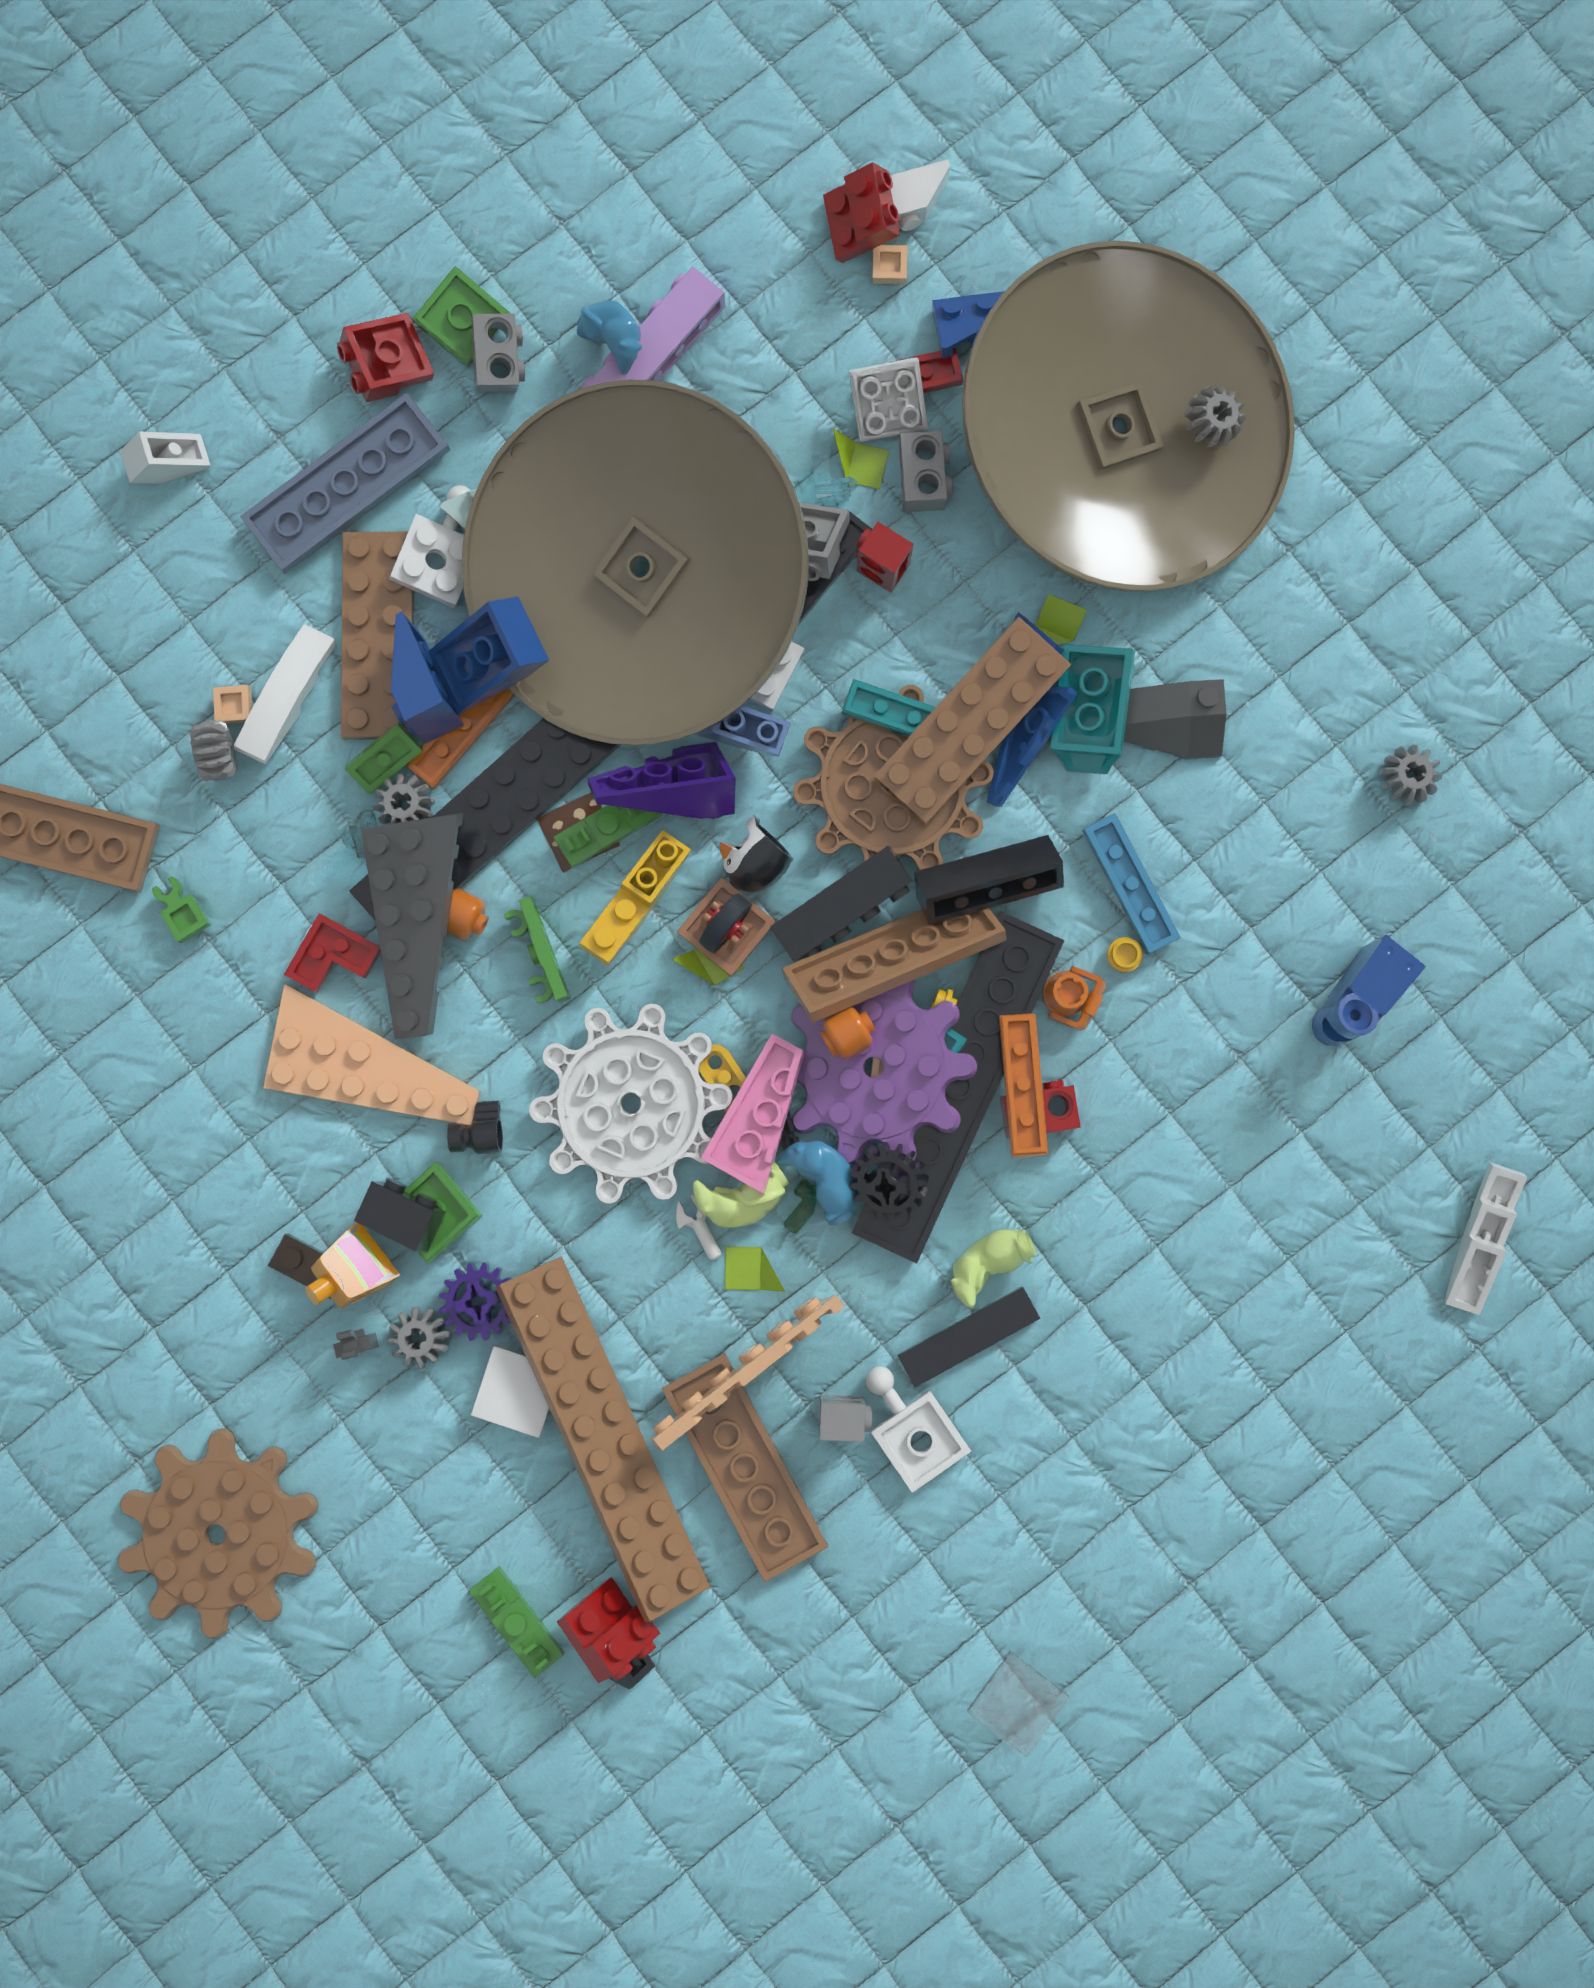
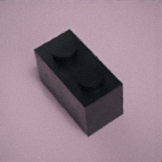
(400, 1215)

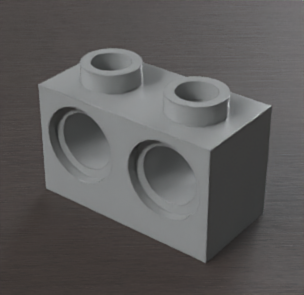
(489, 353)
(918, 471)
(844, 1418)

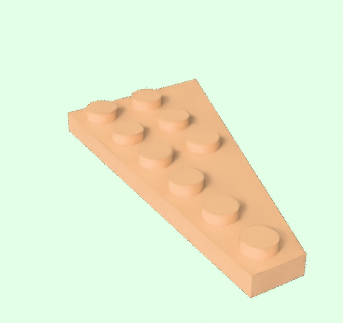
(342, 1061)
(753, 1362)

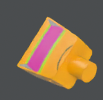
(351, 1269)

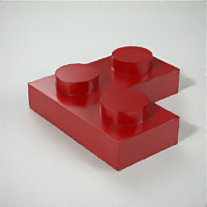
(330, 944)

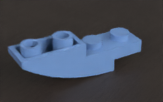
(750, 731)

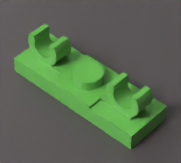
(601, 831)
(540, 951)
(516, 1621)

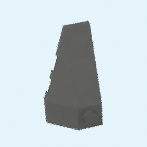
(1178, 718)

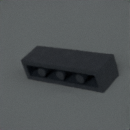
(989, 879)
(843, 903)

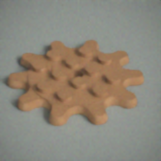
(861, 807)
(257, 1527)

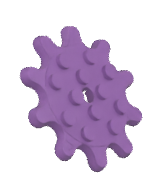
(906, 1092)

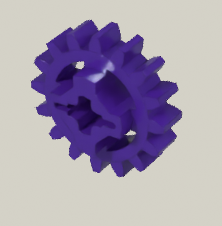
(473, 1285)

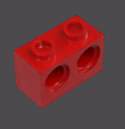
(883, 556)
(1066, 1121)

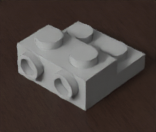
(824, 533)

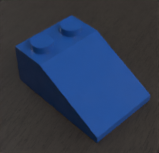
(488, 653)
(417, 686)

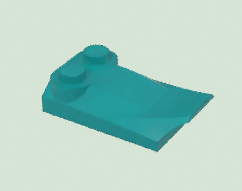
(1094, 725)

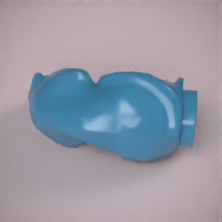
(612, 325)
(830, 1174)

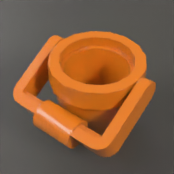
(1068, 994)

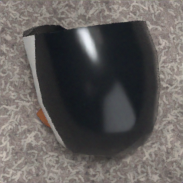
(756, 861)

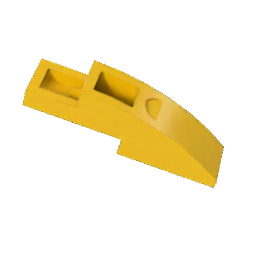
(635, 898)

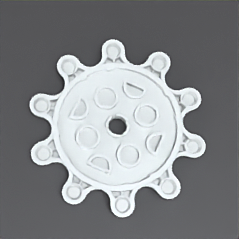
(592, 1093)

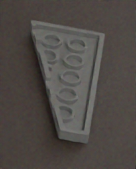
(412, 903)

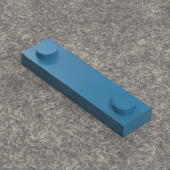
(1131, 883)

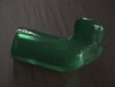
(804, 1209)

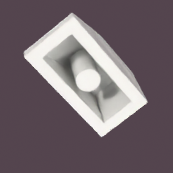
(917, 192)
(163, 456)

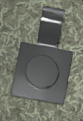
(353, 1343)

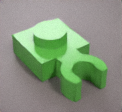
(183, 914)

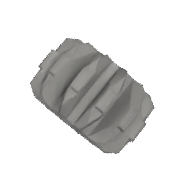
(1215, 416)
(213, 750)
(1410, 761)
(409, 790)
(410, 1326)

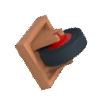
(726, 927)

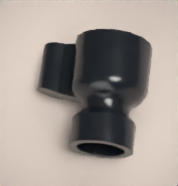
(482, 1135)

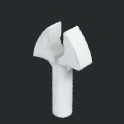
(700, 1228)

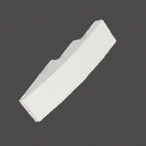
(283, 694)
(1484, 1239)

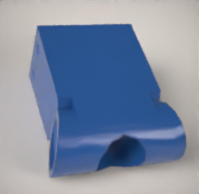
(1366, 992)

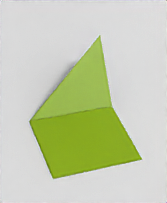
(861, 461)
(1060, 619)
(703, 966)
(749, 1270)

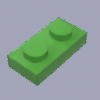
(383, 758)

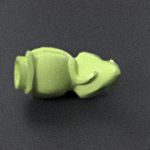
(740, 1205)
(992, 1254)

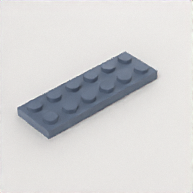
(345, 483)

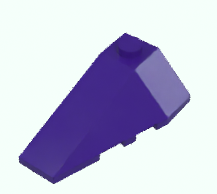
(687, 784)

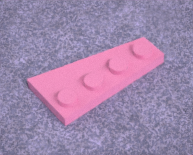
(755, 1120)

